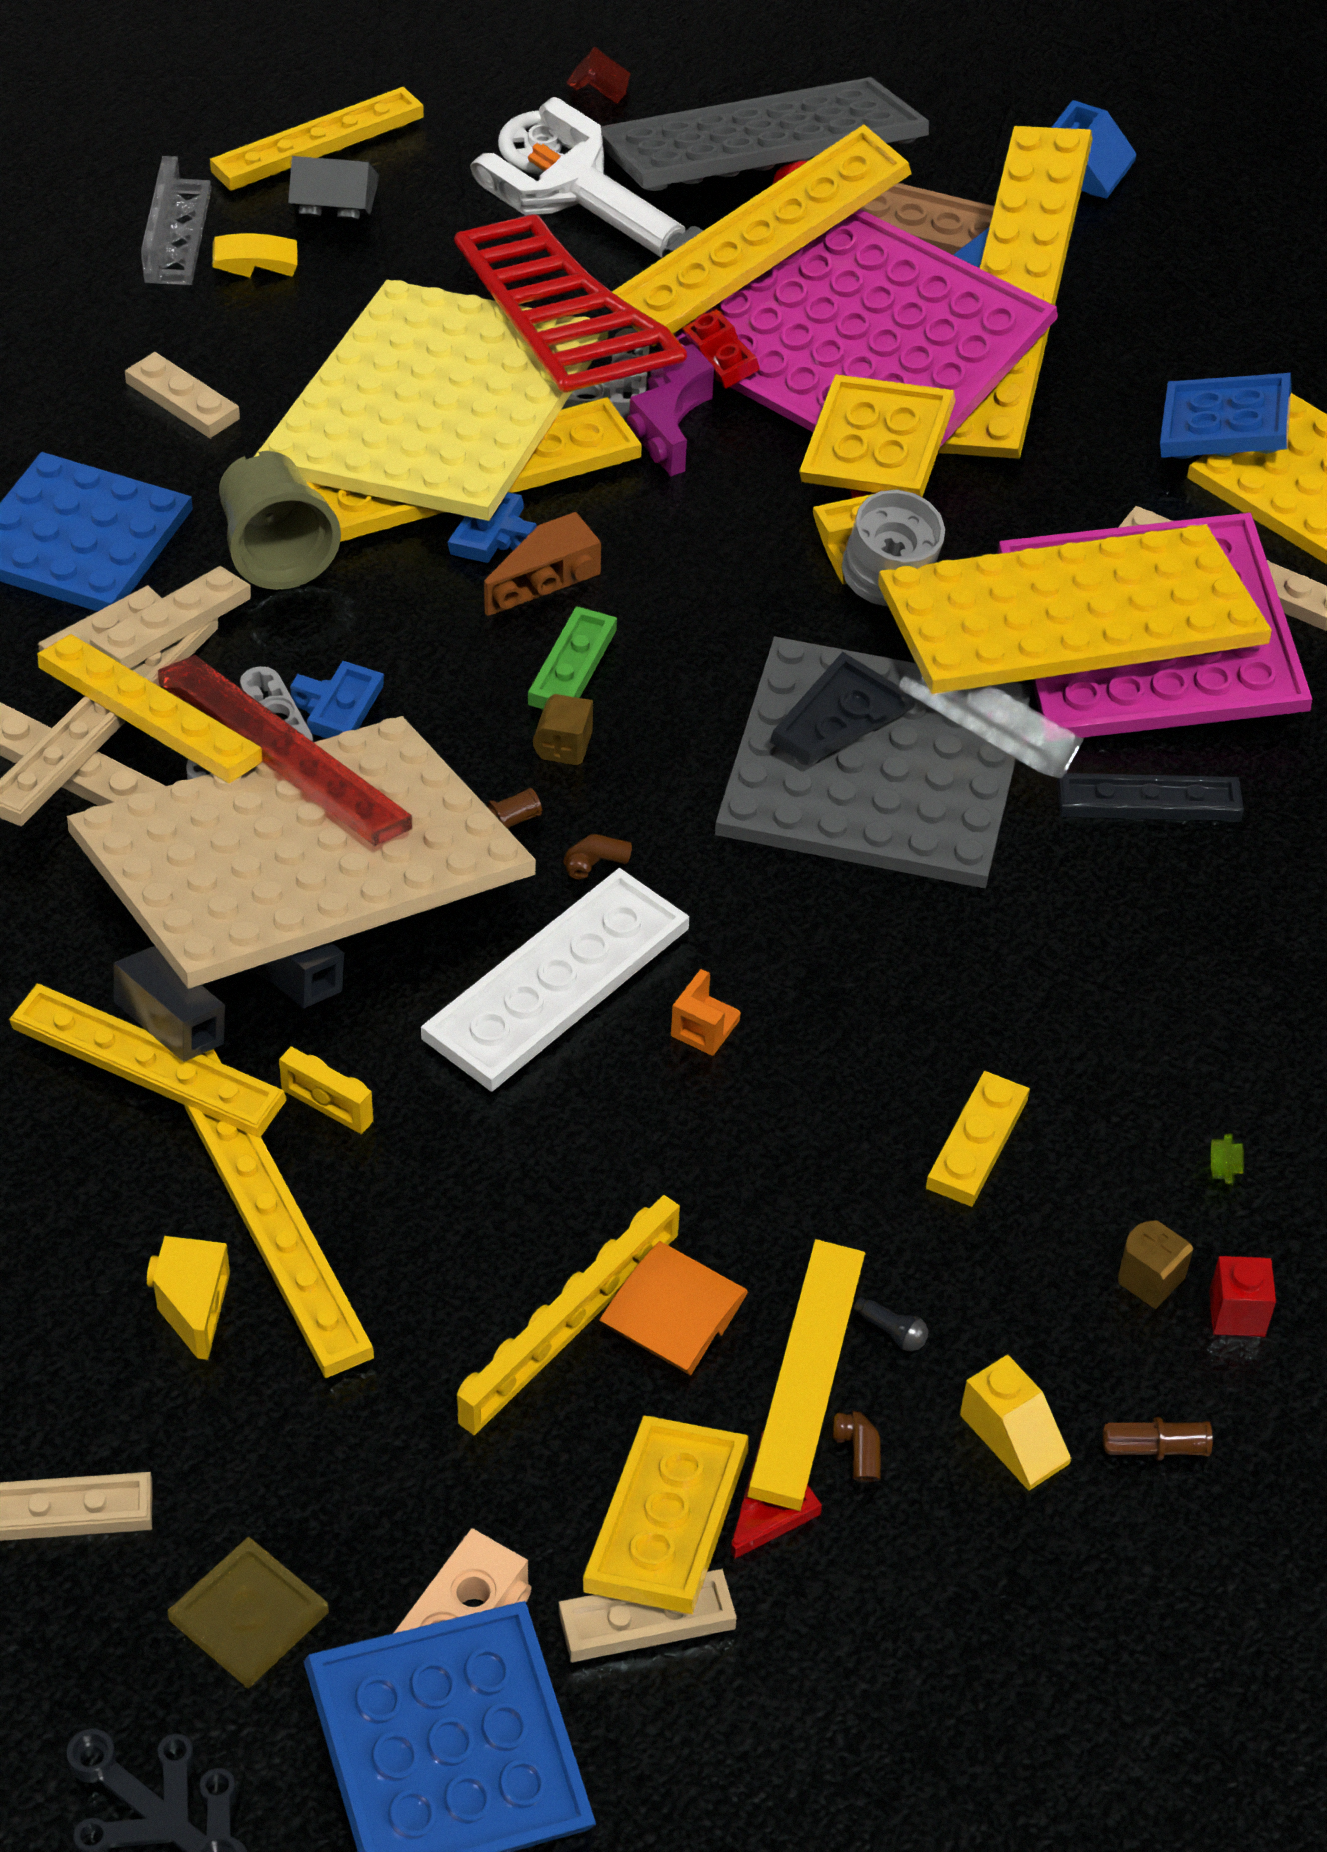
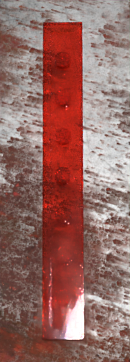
(288, 751)

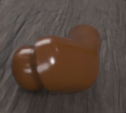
(593, 848)
(864, 1441)

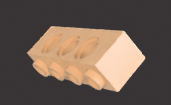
(474, 1571)

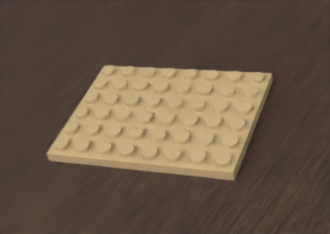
(266, 872)

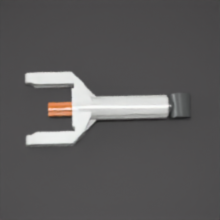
(578, 179)

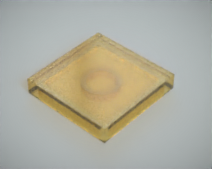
(248, 1612)

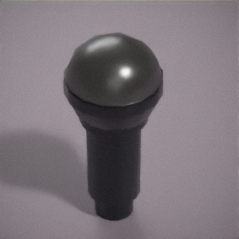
(907, 1331)

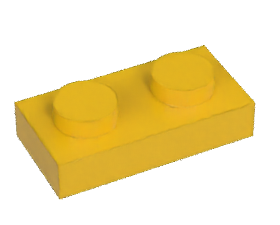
(326, 1089)

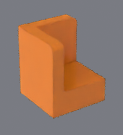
(700, 1018)

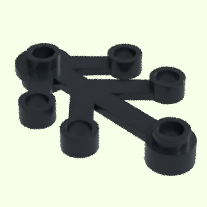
(162, 1820)

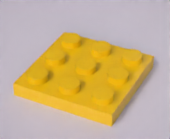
(877, 435)

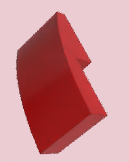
(720, 345)

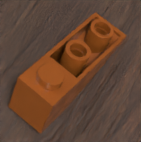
(546, 561)

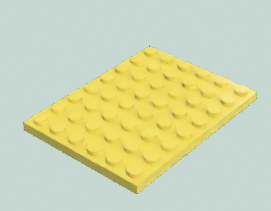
(426, 403)

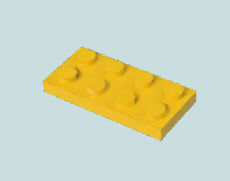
(666, 1515)

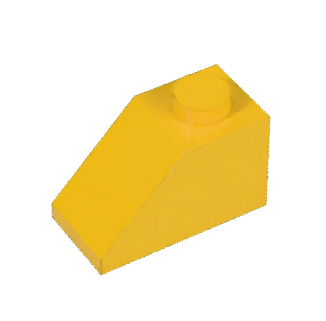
(190, 1288)
(1015, 1422)

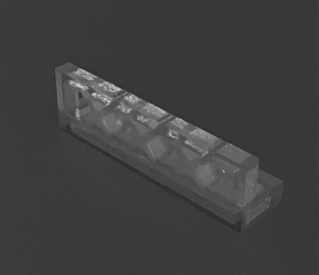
(164, 228)
(1004, 723)

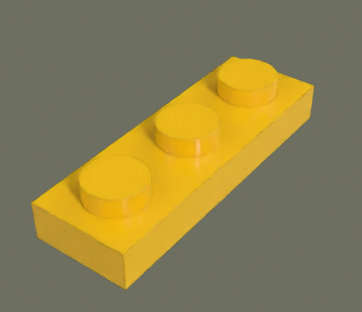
(977, 1138)

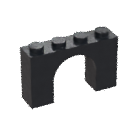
(193, 1018)

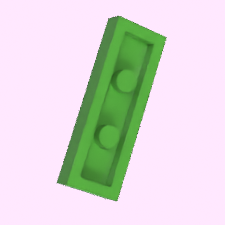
(573, 656)

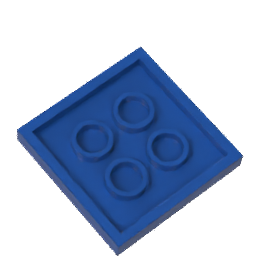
(1226, 416)

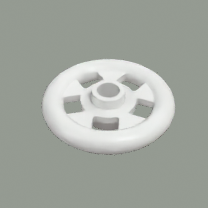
(515, 131)

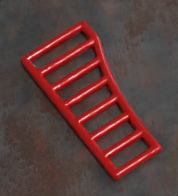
(577, 278)

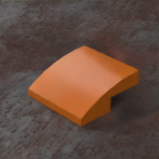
(673, 1307)

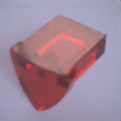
(601, 74)

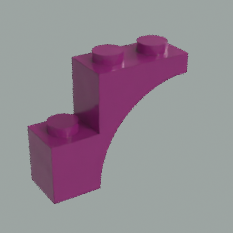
(670, 397)

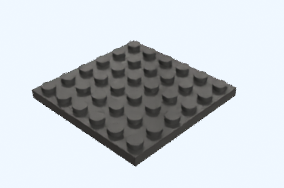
(898, 799)

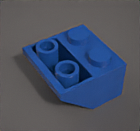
(1109, 151)

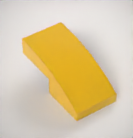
(244, 251)

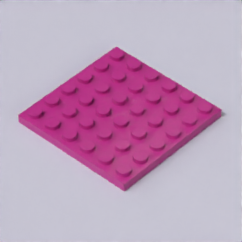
(1186, 688)

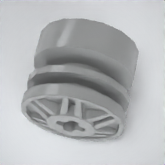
(890, 533)

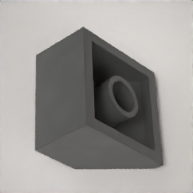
(332, 187)

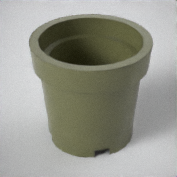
(294, 540)

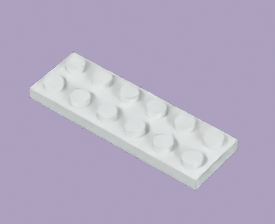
(554, 979)

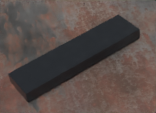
(1150, 797)

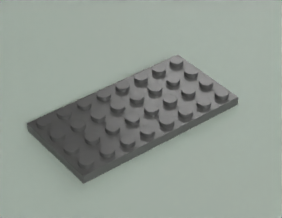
(756, 132)

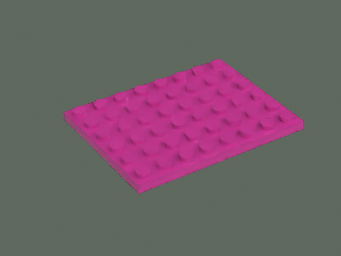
(878, 309)

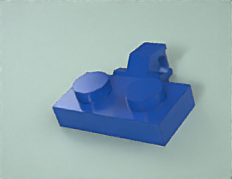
(481, 538)
(339, 702)

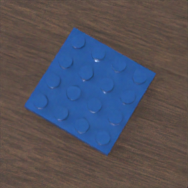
(84, 531)
(450, 1737)

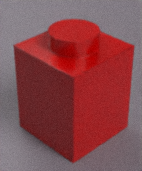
(1242, 1296)

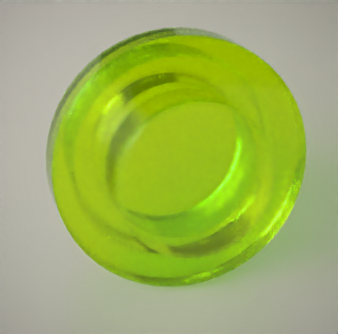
(1226, 1158)

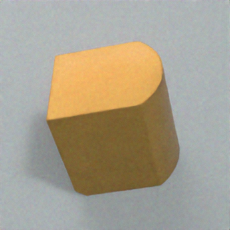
(564, 729)
(1154, 1262)

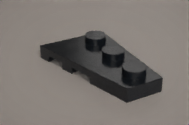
(839, 709)

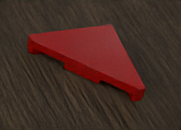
(765, 1521)

